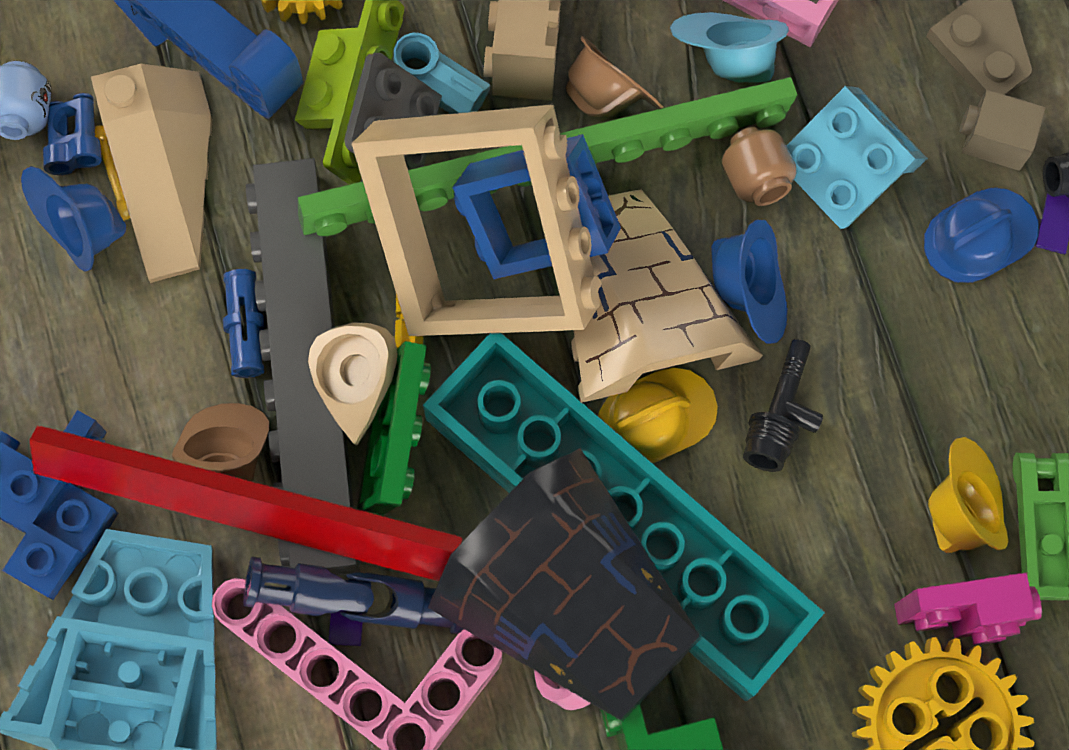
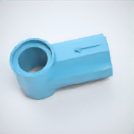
(459, 87)

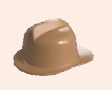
(600, 86)
(224, 440)

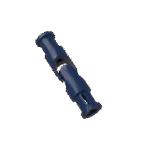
(318, 591)

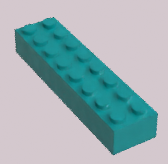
(520, 418)

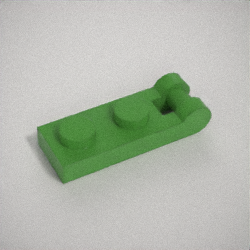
(1044, 522)

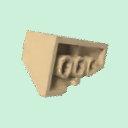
(160, 146)

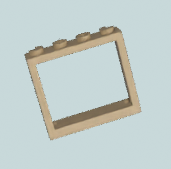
(404, 239)

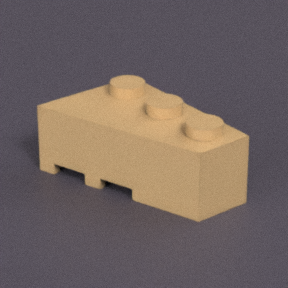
(523, 47)

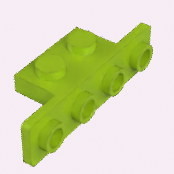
(335, 78)

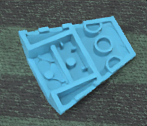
(127, 655)

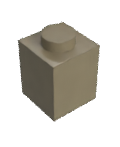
(1001, 129)

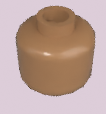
(759, 166)

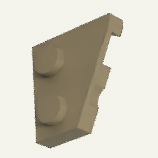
(984, 45)

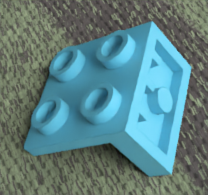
(851, 155)

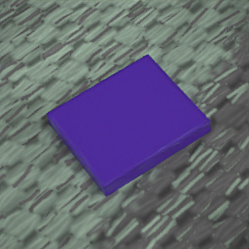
(344, 631)

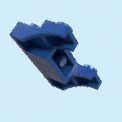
(56, 517)

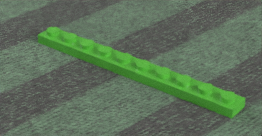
(618, 139)

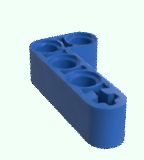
(253, 67)

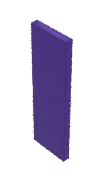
(1054, 225)

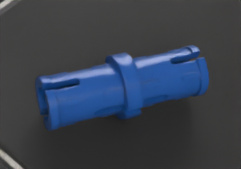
(240, 292)

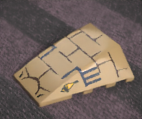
(652, 307)

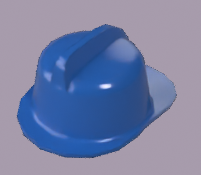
(73, 215)
(981, 235)
(750, 279)

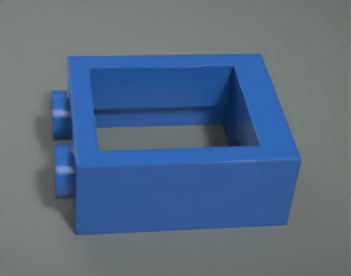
(490, 235)

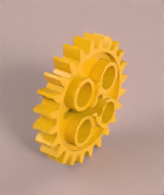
(914, 686)

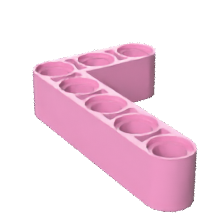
(354, 681)

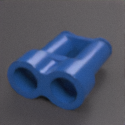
(75, 150)

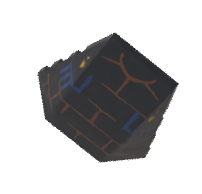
(568, 589)

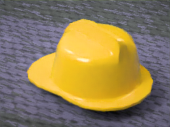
(662, 412)
(968, 502)

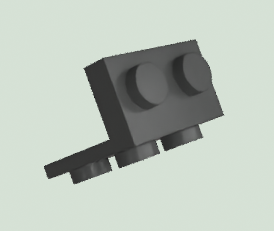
(387, 94)

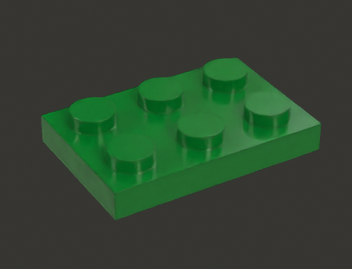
(393, 432)

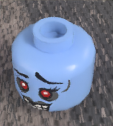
(23, 100)

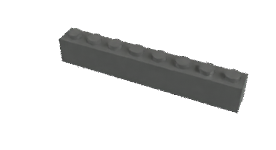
(298, 310)

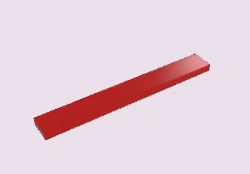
(241, 503)

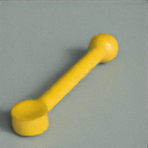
(112, 173)

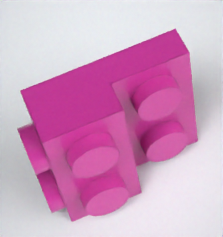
(976, 608)

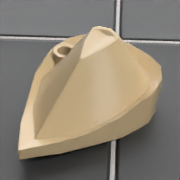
(353, 372)

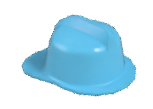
(733, 45)

